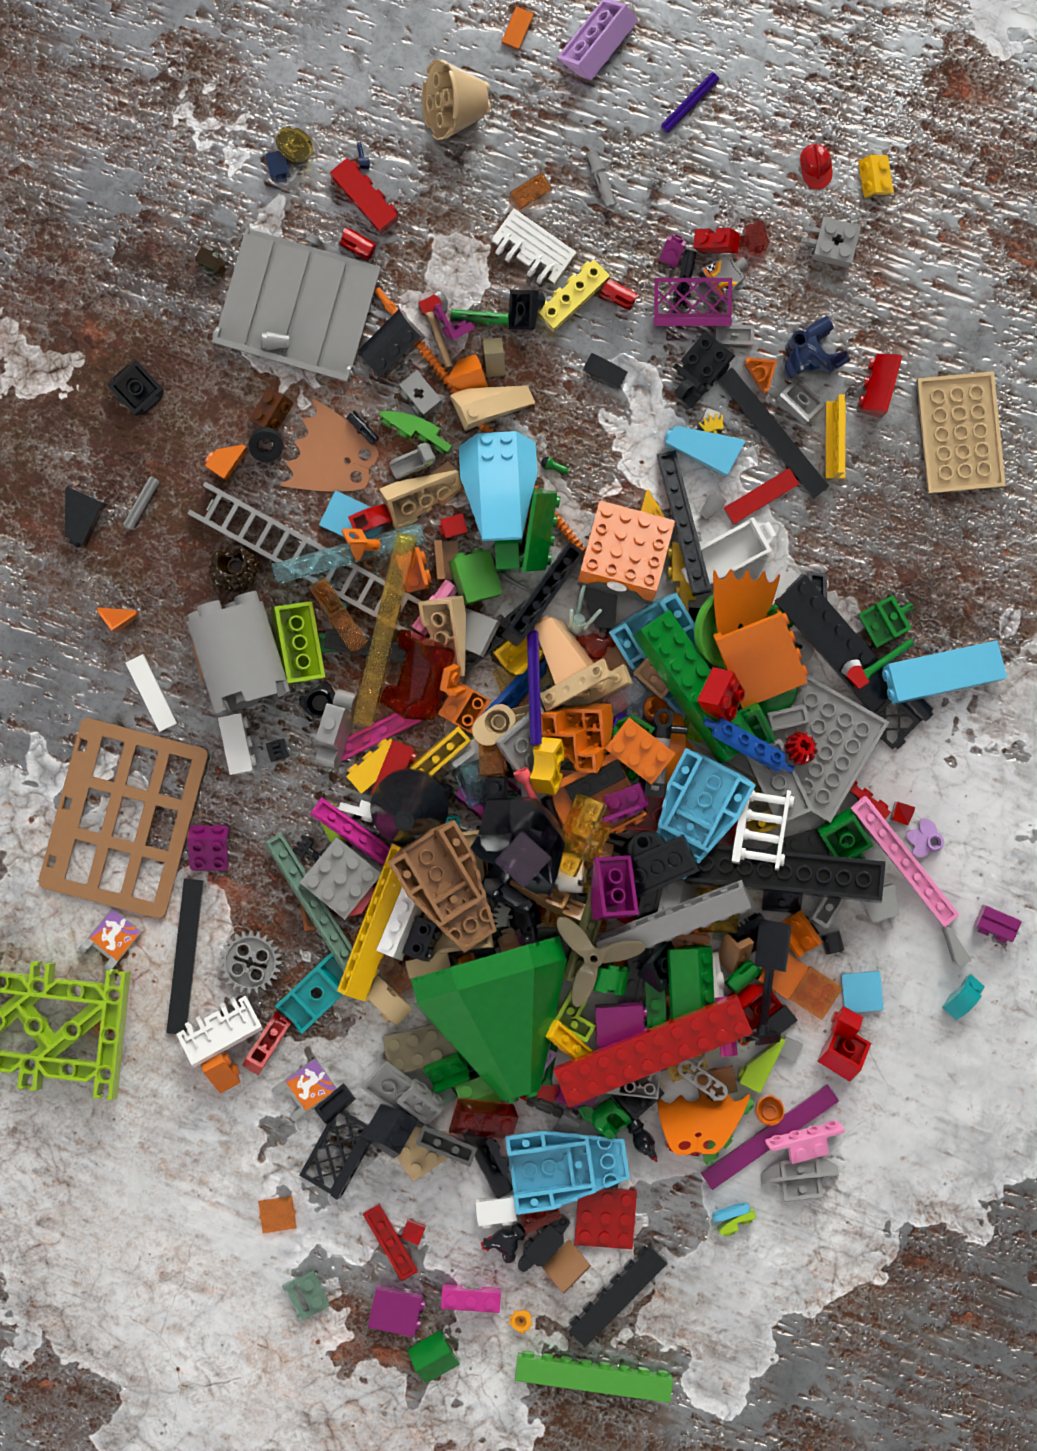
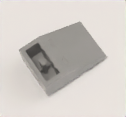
(645, 1087)

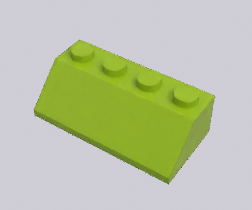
(298, 642)

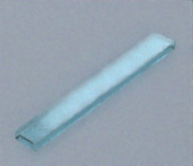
(338, 556)

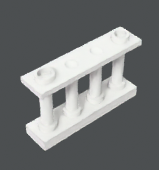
(742, 833)

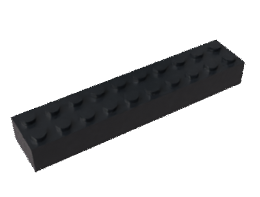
(800, 874)

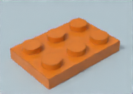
(640, 751)

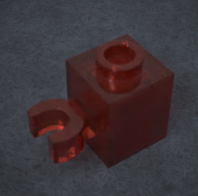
(755, 237)

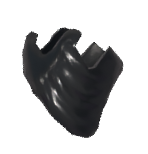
(316, 699)

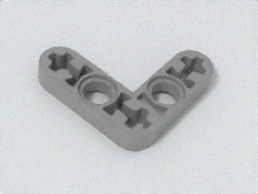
(695, 1063)

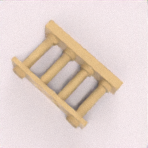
(587, 686)

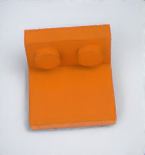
(418, 577)
(786, 982)

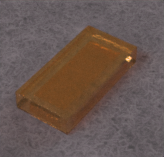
(530, 190)

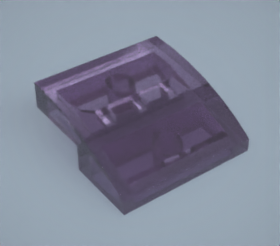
(522, 859)

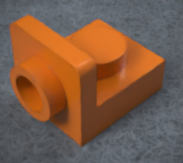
(449, 681)

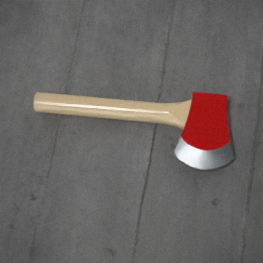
(426, 308)

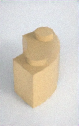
(388, 1001)

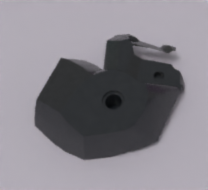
(499, 826)

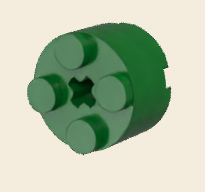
(612, 978)

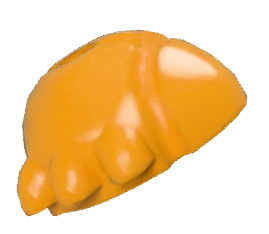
(521, 1326)

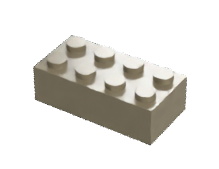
(416, 1047)

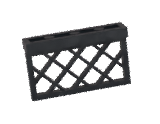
(350, 1165)

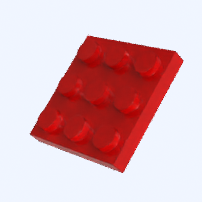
(606, 1219)

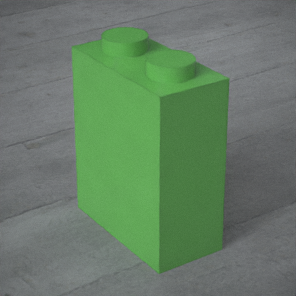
(475, 576)

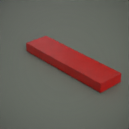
(761, 496)
(390, 1242)

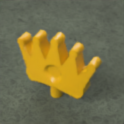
(712, 425)

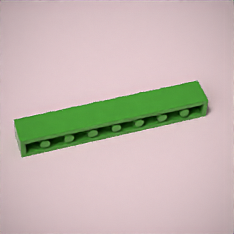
(594, 1377)

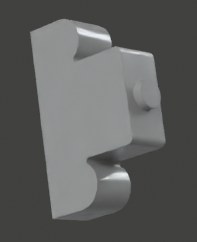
(335, 729)

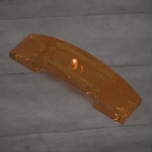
(392, 970)

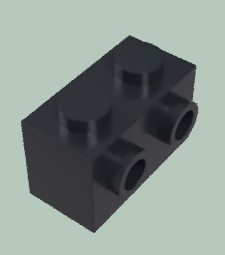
(422, 939)

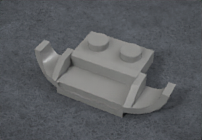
(800, 1179)

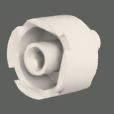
(572, 884)

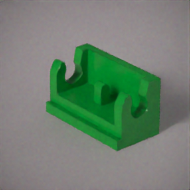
(757, 722)

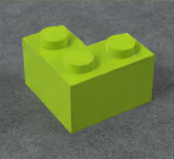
(571, 1018)

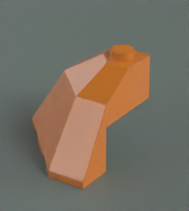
(583, 732)

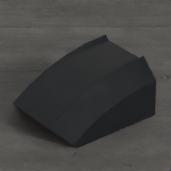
(136, 388)

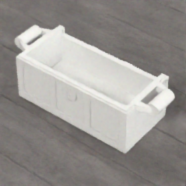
(736, 549)

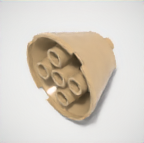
(452, 99)

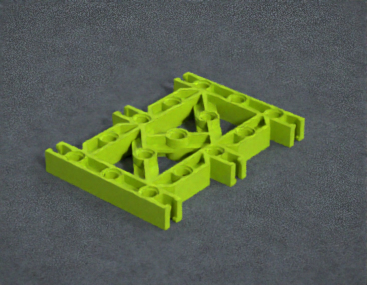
(51, 1044)

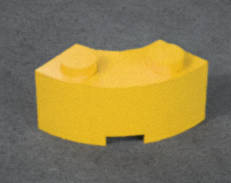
(547, 763)

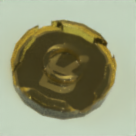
(294, 144)

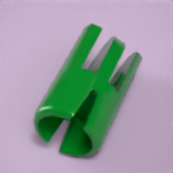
(742, 977)

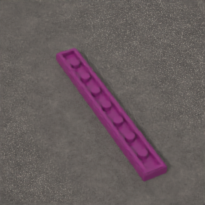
(756, 1145)

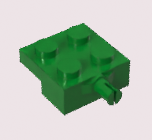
(885, 620)

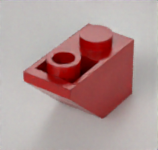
(370, 518)

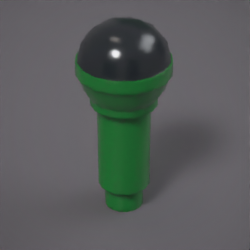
(548, 463)

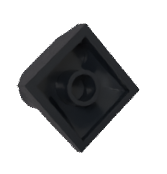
(524, 308)

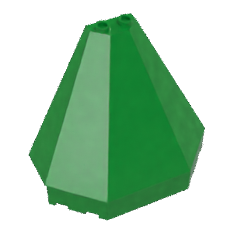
(499, 1013)

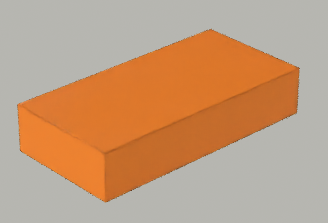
(517, 28)

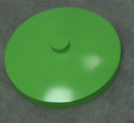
(704, 630)

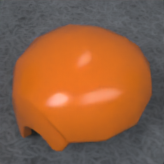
(651, 705)
(769, 1110)

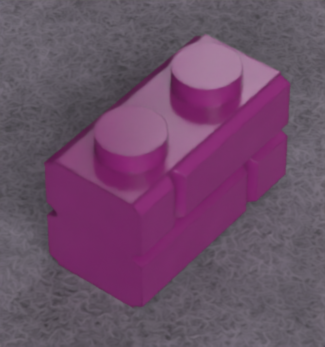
(997, 923)

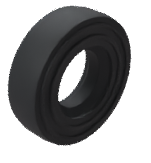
(265, 433)

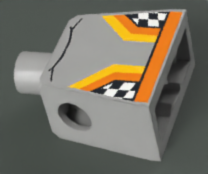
(725, 269)

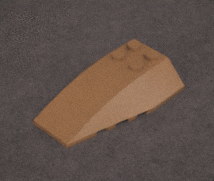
(445, 884)

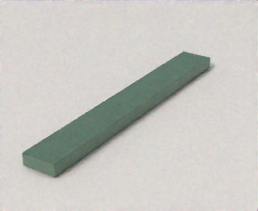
(314, 907)

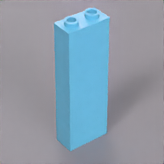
(944, 672)

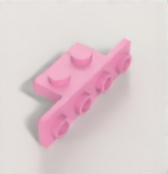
(806, 1143)

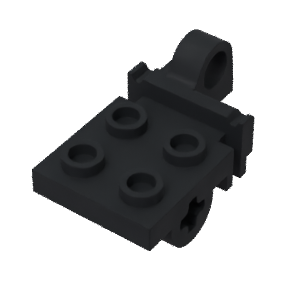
(702, 366)

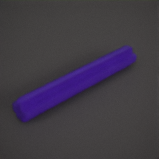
(690, 102)

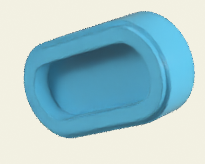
(731, 1212)

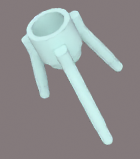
(577, 621)

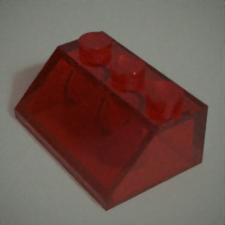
(483, 1118)

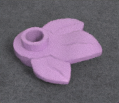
(922, 838)

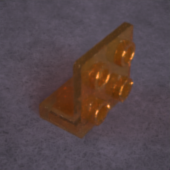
(491, 761)

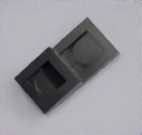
(605, 370)

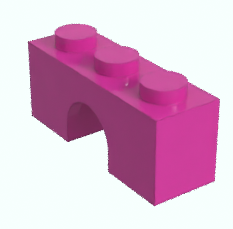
(481, 1300)

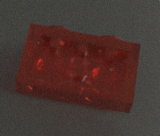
(535, 1220)

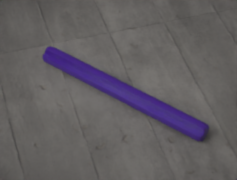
(534, 688)

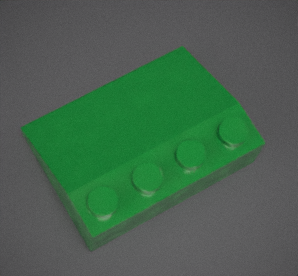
(540, 529)

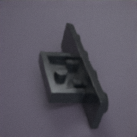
(492, 1164)

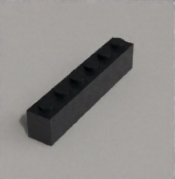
(543, 594)
(617, 1294)

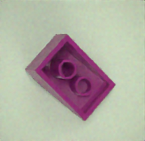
(613, 888)

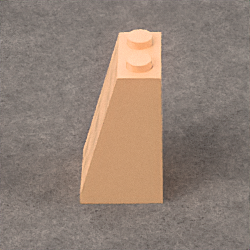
(561, 649)

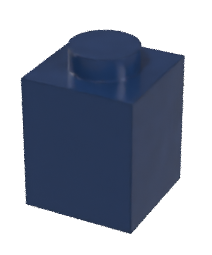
(277, 166)

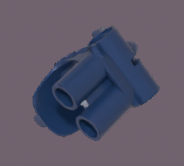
(809, 354)

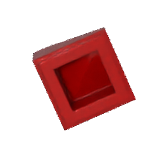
(902, 813)
(413, 1231)

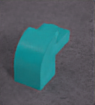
(964, 998)

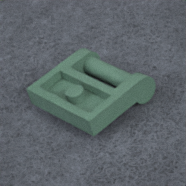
(312, 1292)

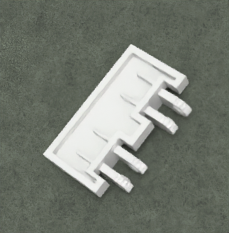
(534, 245)
(220, 1032)

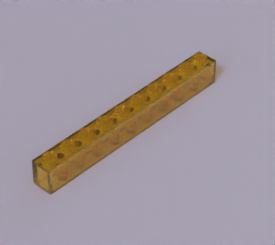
(385, 629)

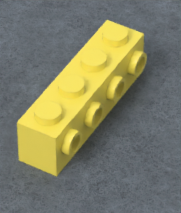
(573, 295)

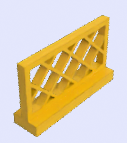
(835, 438)

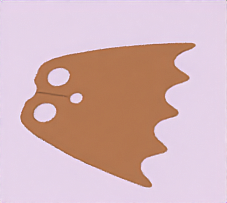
(323, 454)

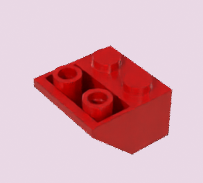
(721, 694)

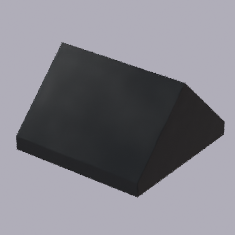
(656, 968)

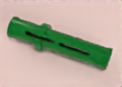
(456, 315)

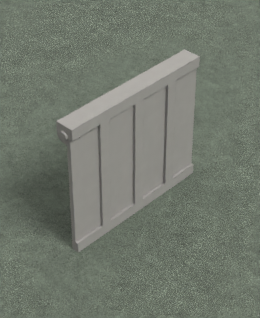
(299, 294)

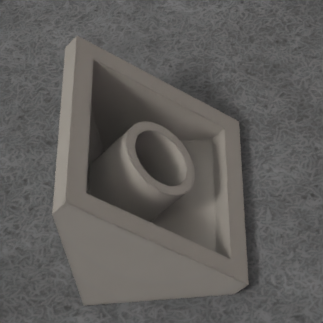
(800, 401)

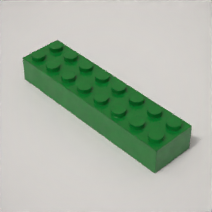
(684, 675)

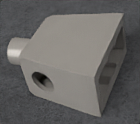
(885, 910)

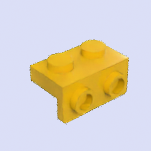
(875, 175)

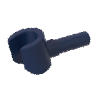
(364, 162)

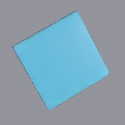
(862, 991)

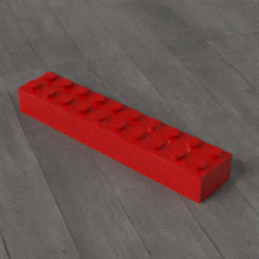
(652, 1050)

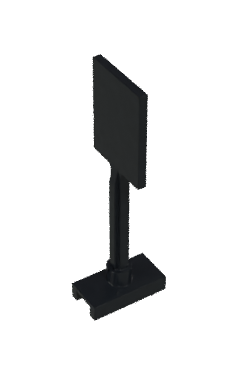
(772, 955)

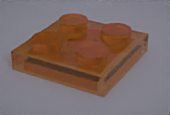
(816, 993)

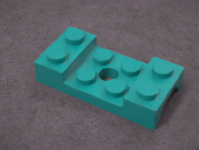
(301, 1005)

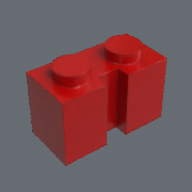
(722, 241)

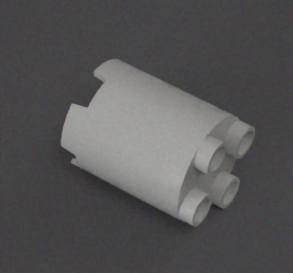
(237, 652)

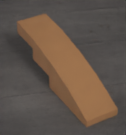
(558, 902)

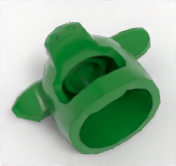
(606, 1118)

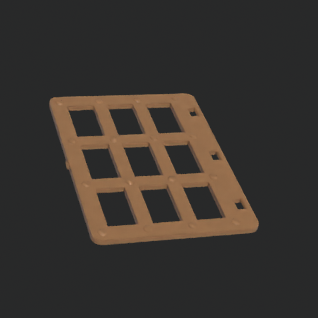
(67, 821)

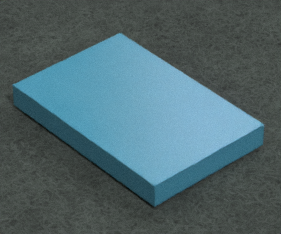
(337, 514)

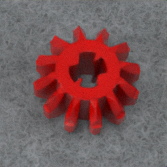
(800, 748)

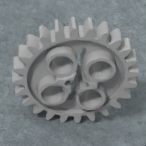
(254, 944)

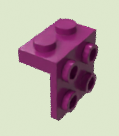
(208, 848)

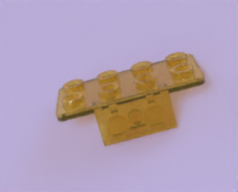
(583, 834)

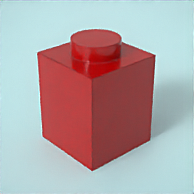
(453, 526)
(846, 1023)

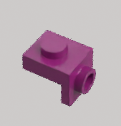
(672, 250)

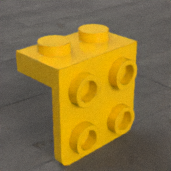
(514, 658)

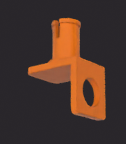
(360, 542)

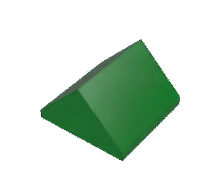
(432, 1357)

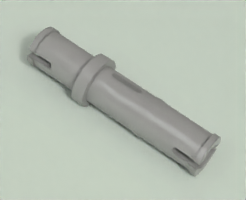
(598, 171)

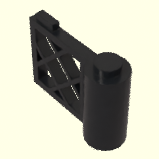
(915, 710)

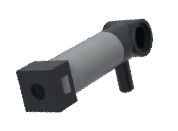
(663, 734)

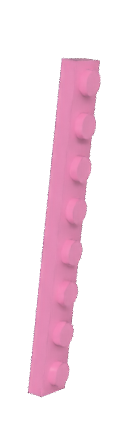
(904, 861)

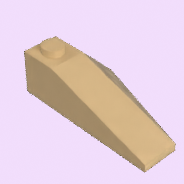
(486, 404)
(414, 496)
(447, 624)

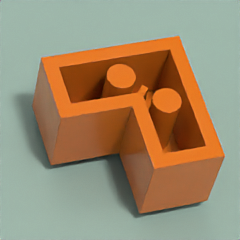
(221, 1072)

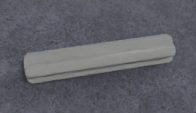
(141, 503)

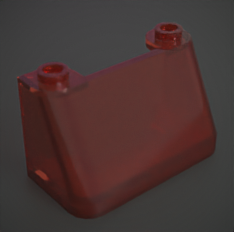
(420, 679)

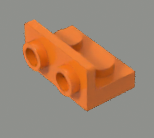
(803, 935)

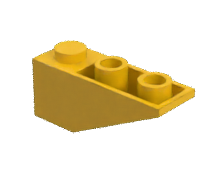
(367, 772)

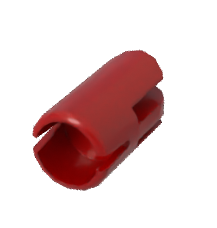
(357, 243)
(619, 294)

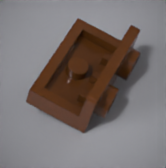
(271, 410)

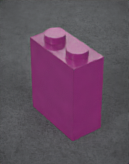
(618, 1021)
(396, 1310)

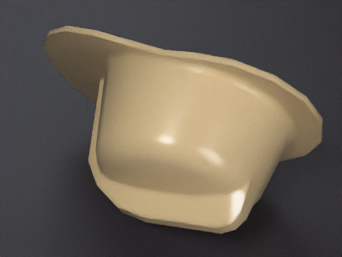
(493, 724)

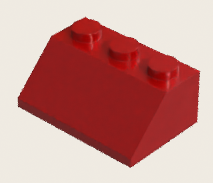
(879, 384)

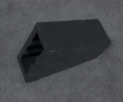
(80, 516)
(601, 600)

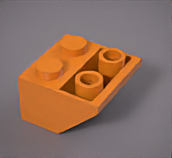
(464, 708)

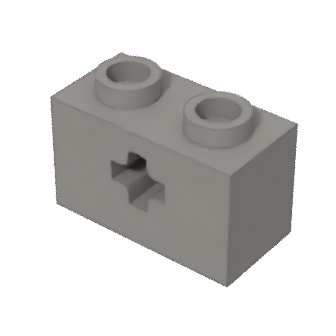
(430, 399)

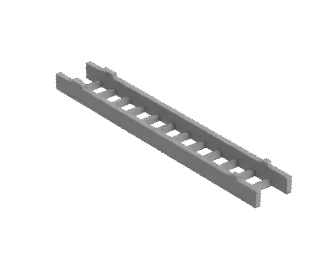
(273, 557)

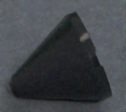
(408, 805)

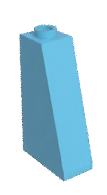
(706, 448)

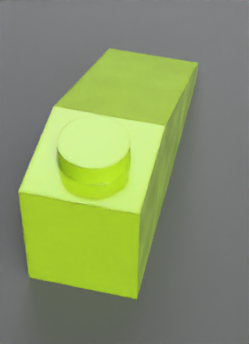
(758, 1068)

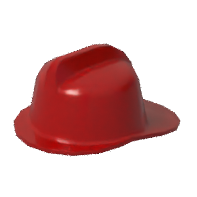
(816, 166)

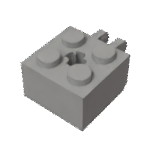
(825, 249)

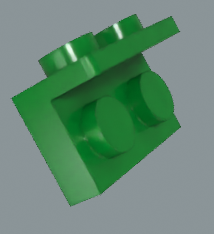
(447, 1072)

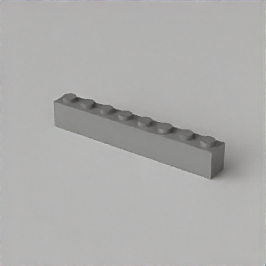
(682, 917)

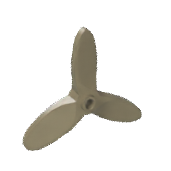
(587, 972)

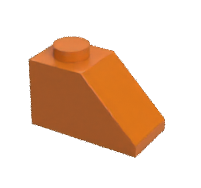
(225, 460)

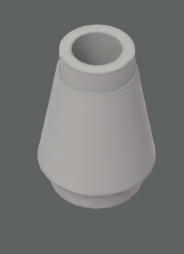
(274, 341)
(712, 505)

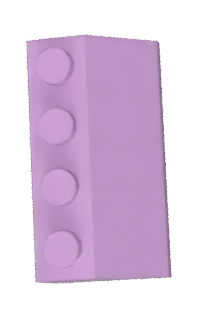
(598, 38)

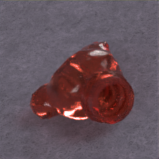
(596, 645)

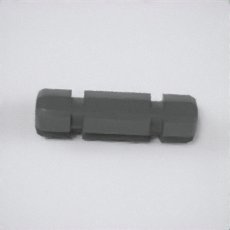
(545, 1106)

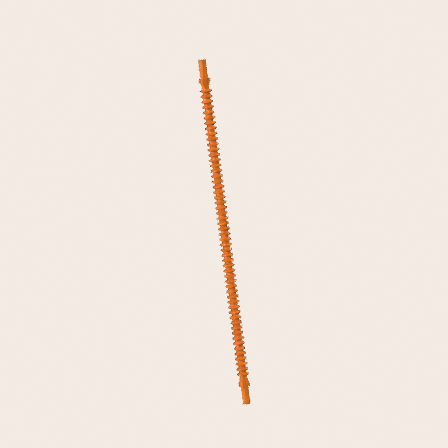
(391, 308)

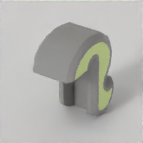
(412, 461)

